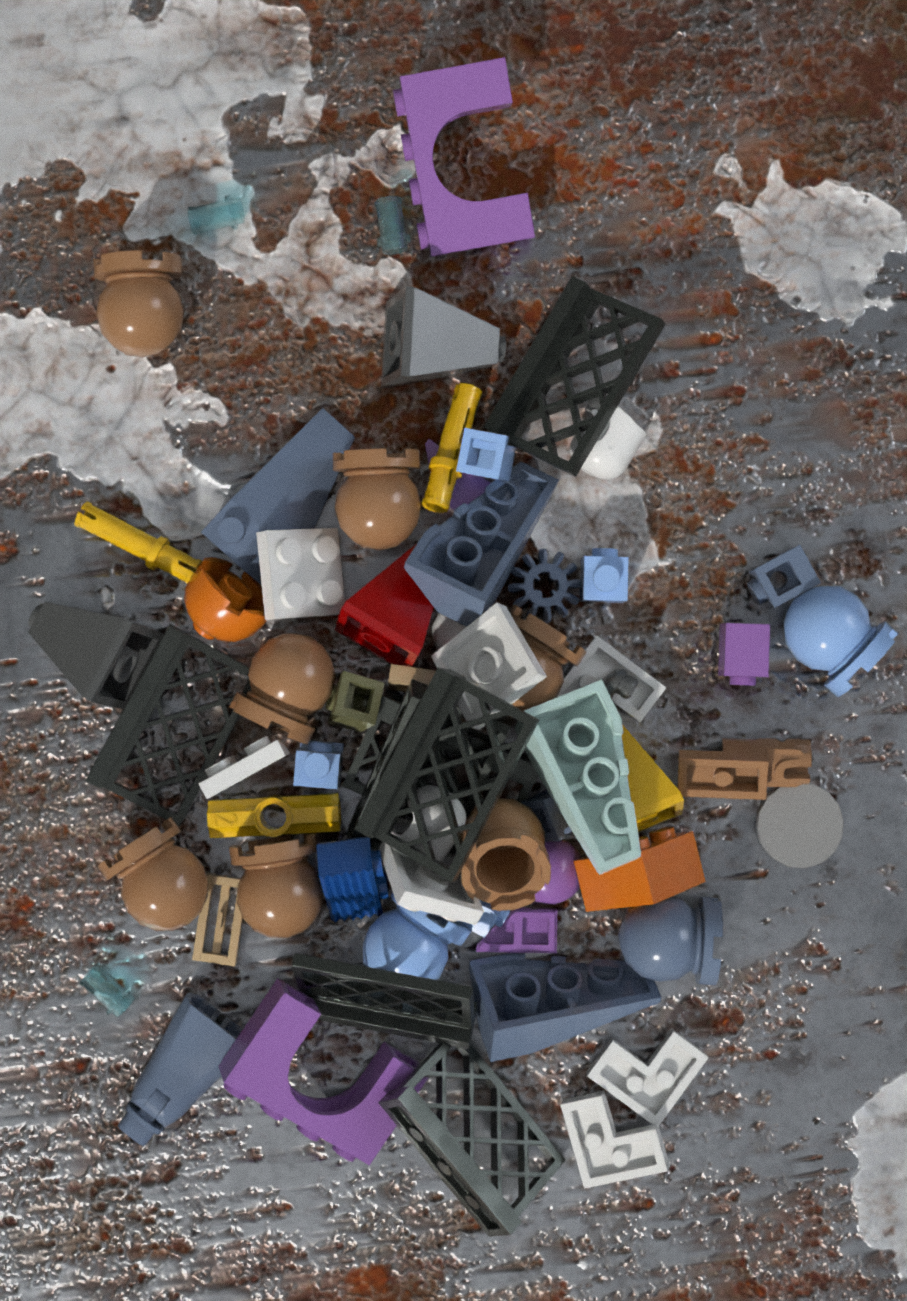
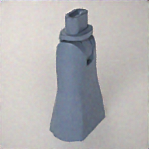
(179, 1069)

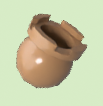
(139, 305)
(377, 499)
(551, 652)
(288, 682)
(508, 857)
(160, 881)
(279, 887)

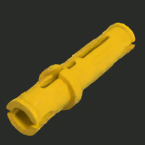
(444, 464)
(138, 543)

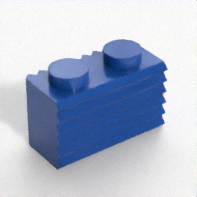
(352, 878)

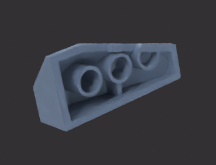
(283, 493)
(474, 551)
(541, 1002)

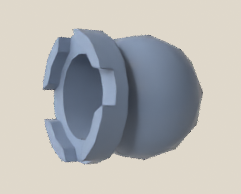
(673, 939)

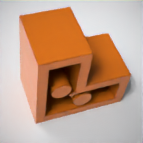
(665, 869)

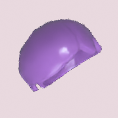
(564, 878)

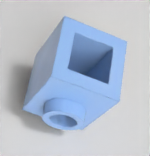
(604, 577)

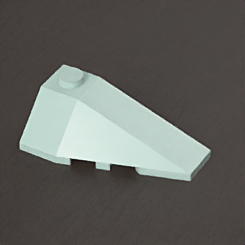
(585, 771)

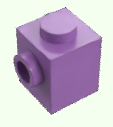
(744, 652)

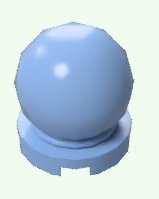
(833, 633)
(411, 942)

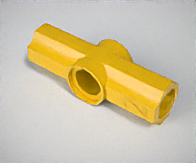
(246, 815)

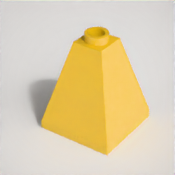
(650, 789)

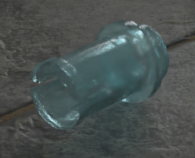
(216, 215)
(391, 225)
(107, 991)

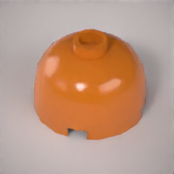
(223, 603)

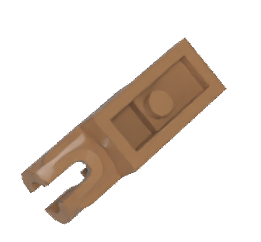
(744, 768)

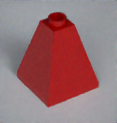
(388, 616)

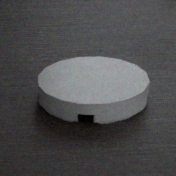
(799, 825)

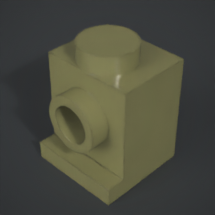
(355, 702)

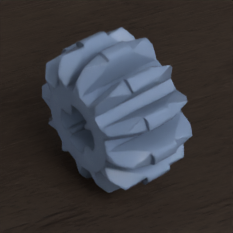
(554, 574)

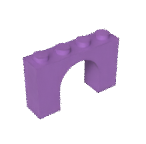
(430, 103)
(260, 1068)

